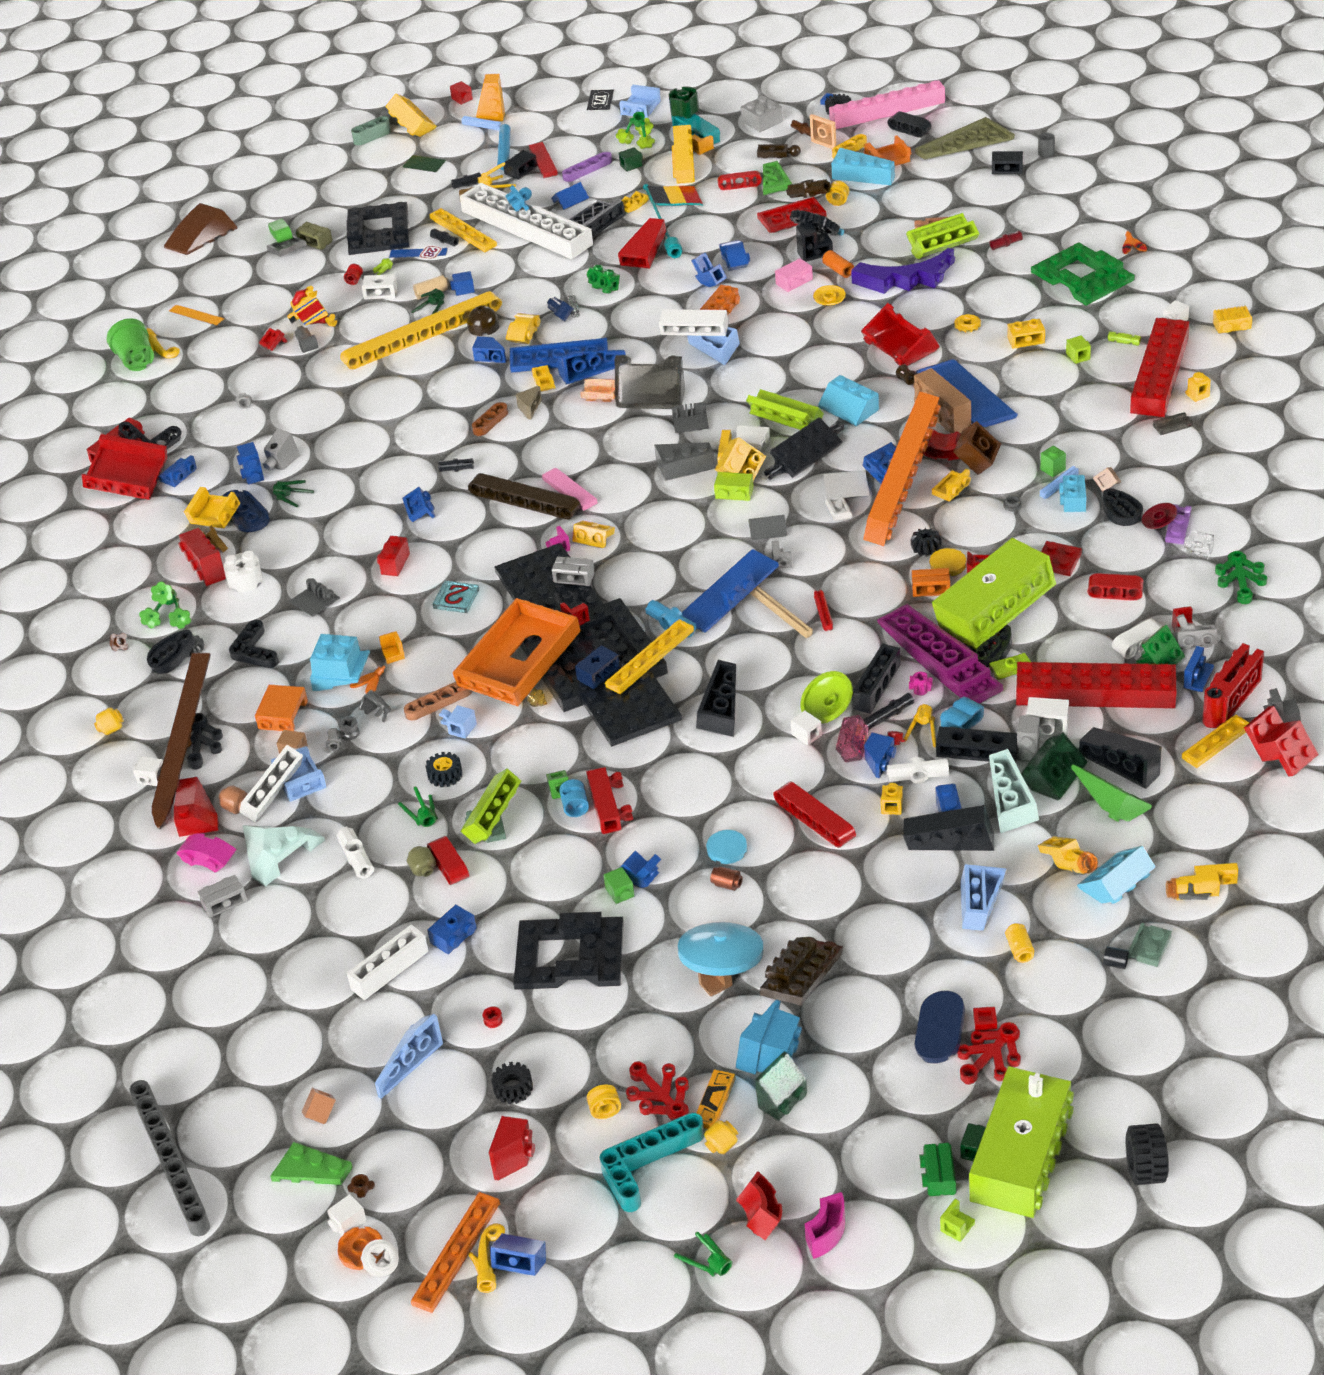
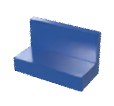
(570, 196)

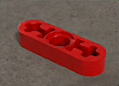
(751, 183)

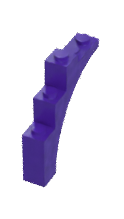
(905, 277)

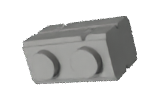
(573, 571)
(1028, 737)
(222, 896)

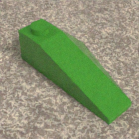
(1111, 797)

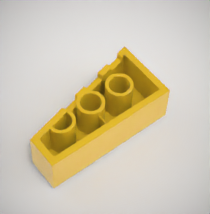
(683, 154)

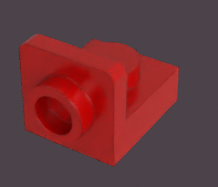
(272, 338)

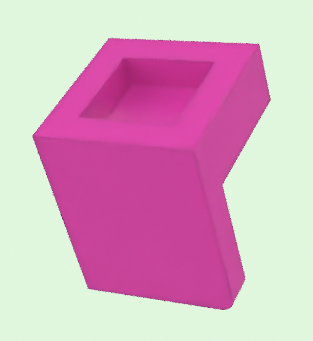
(561, 538)

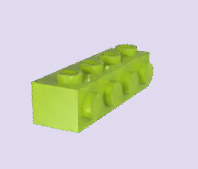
(491, 806)

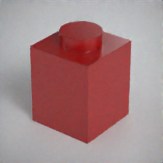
(461, 92)

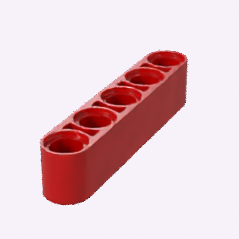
(814, 814)

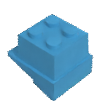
(767, 1039)

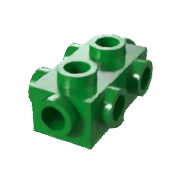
(603, 279)

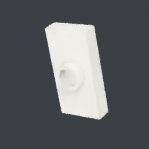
(838, 508)

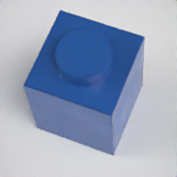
(462, 283)

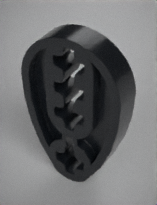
(1113, 503)
(174, 642)
(998, 651)

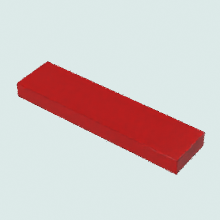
(543, 159)

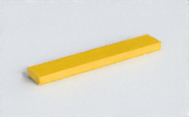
(463, 230)
(649, 656)

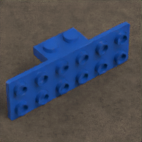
(729, 590)

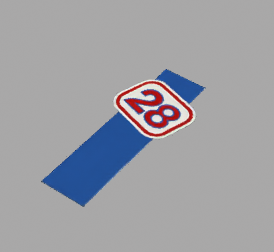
(428, 252)

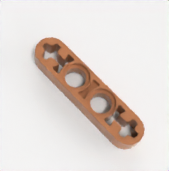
(414, 711)

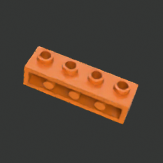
(723, 299)

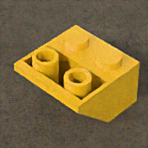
(740, 458)

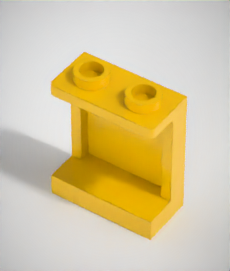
(211, 509)

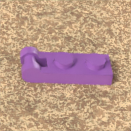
(1178, 527)

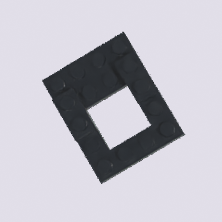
(382, 239)
(598, 951)

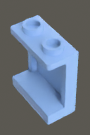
(643, 100)
(306, 778)

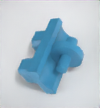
(517, 198)

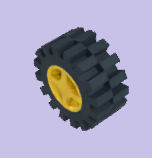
(443, 769)

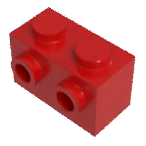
(393, 555)

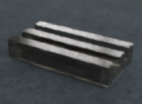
(1172, 423)

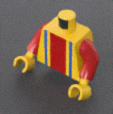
(309, 309)

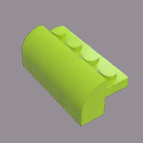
(941, 235)
(783, 409)

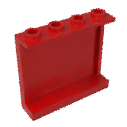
(125, 467)

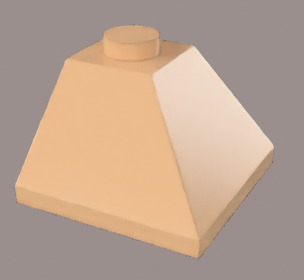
(823, 131)

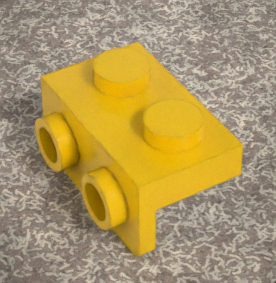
(952, 485)

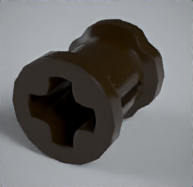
(909, 381)

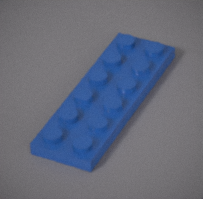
(534, 356)

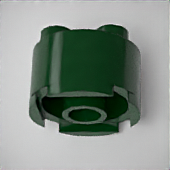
(683, 102)

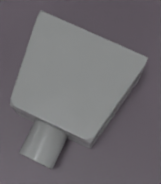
(280, 450)

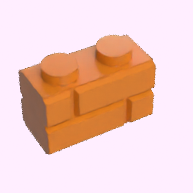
(930, 582)

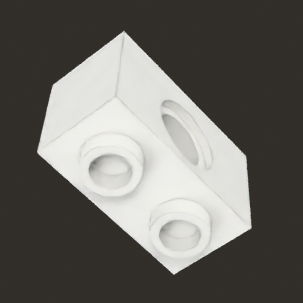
(379, 286)

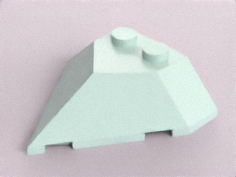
(270, 845)

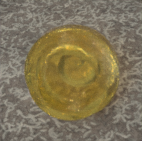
(536, 698)

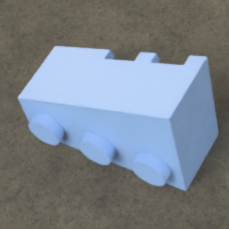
(717, 347)
(979, 893)

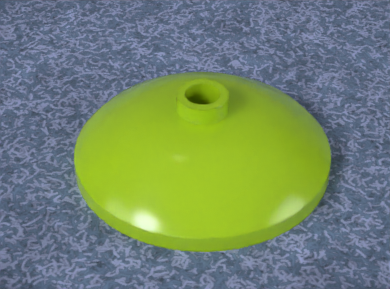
(827, 696)

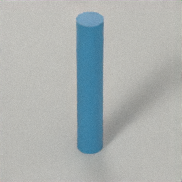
(503, 144)

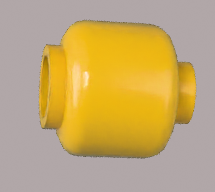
(108, 721)
(721, 1137)

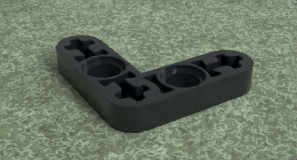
(164, 435)
(241, 650)

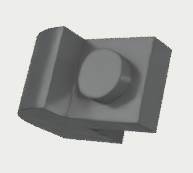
(1286, 709)

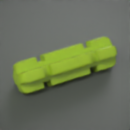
(1124, 338)

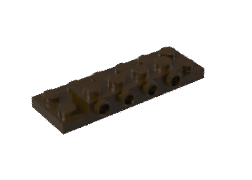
(799, 969)

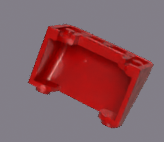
(899, 337)

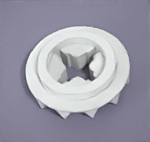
(390, 1257)

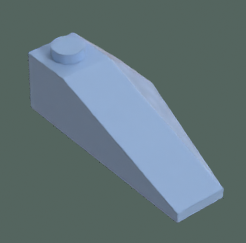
(414, 1048)

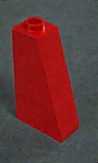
(643, 245)

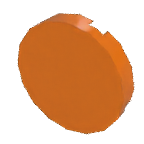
(352, 1245)

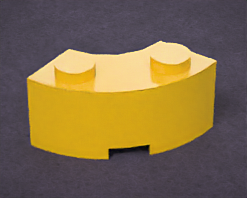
(523, 328)

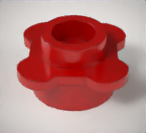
(898, 737)

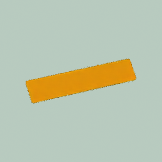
(196, 314)

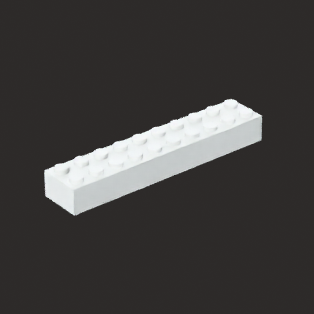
(534, 224)

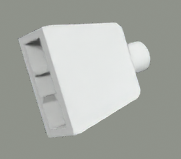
(755, 436)

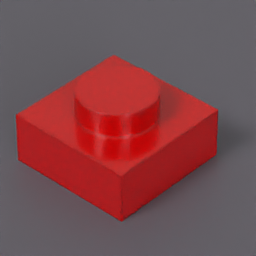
(985, 1018)

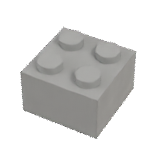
(761, 113)

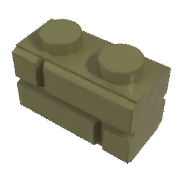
(314, 235)

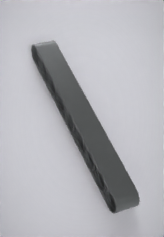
(170, 1158)

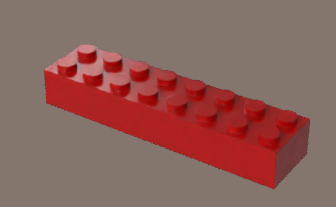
(1159, 367)
(1098, 684)

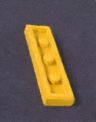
(1215, 741)

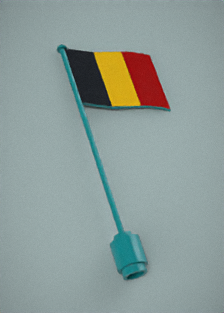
(672, 197)

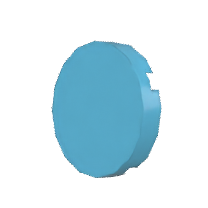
(726, 846)

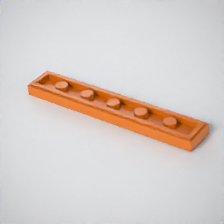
(455, 1252)

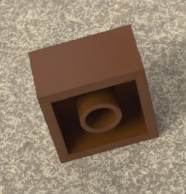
(977, 448)

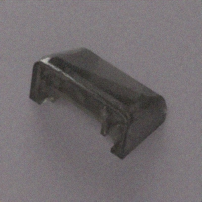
(649, 384)

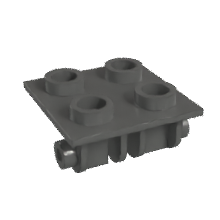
(690, 418)
(314, 598)

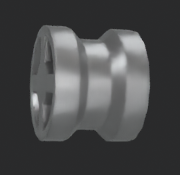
(348, 728)

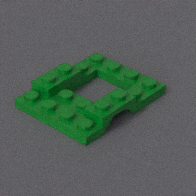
(1106, 278)

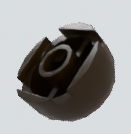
(482, 320)

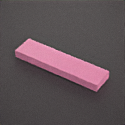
(567, 486)

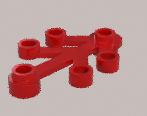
(1006, 1034)
(639, 1073)

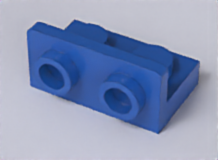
(178, 471)
(418, 504)
(1197, 671)

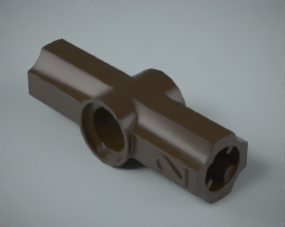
(808, 188)

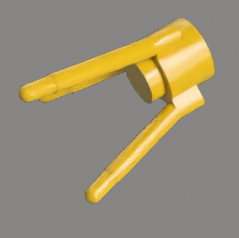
(488, 180)
(923, 716)

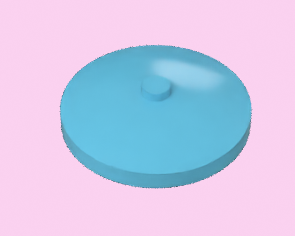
(720, 948)

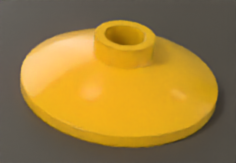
(829, 295)

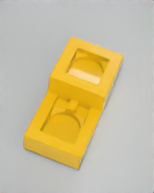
(543, 378)

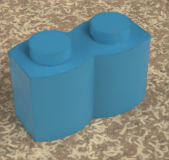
(963, 714)

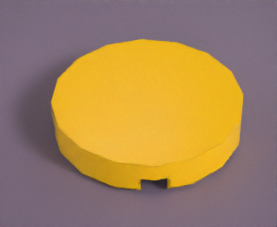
(948, 558)

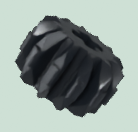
(925, 541)

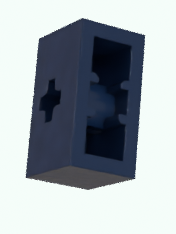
(597, 667)

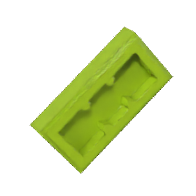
(1007, 666)

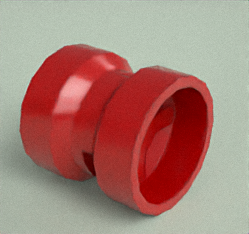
(353, 274)

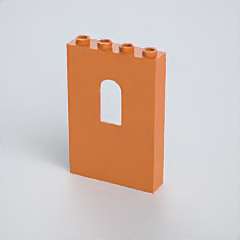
(492, 669)

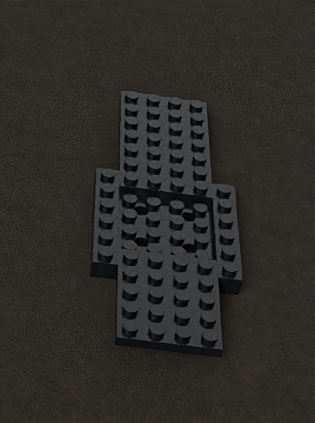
(618, 716)

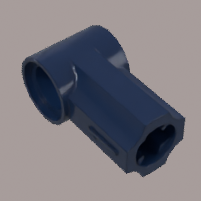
(559, 308)

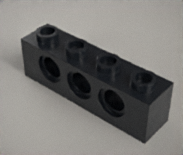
(876, 678)
(973, 744)

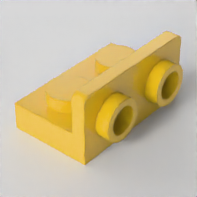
(592, 533)

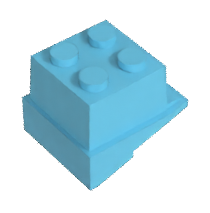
(336, 661)

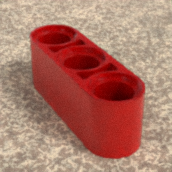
(1115, 586)
(448, 860)

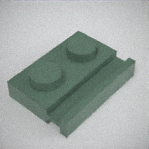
(1149, 944)

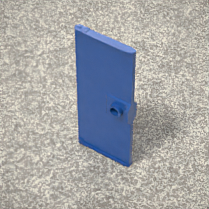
(985, 405)

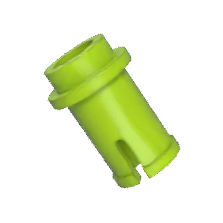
(383, 266)

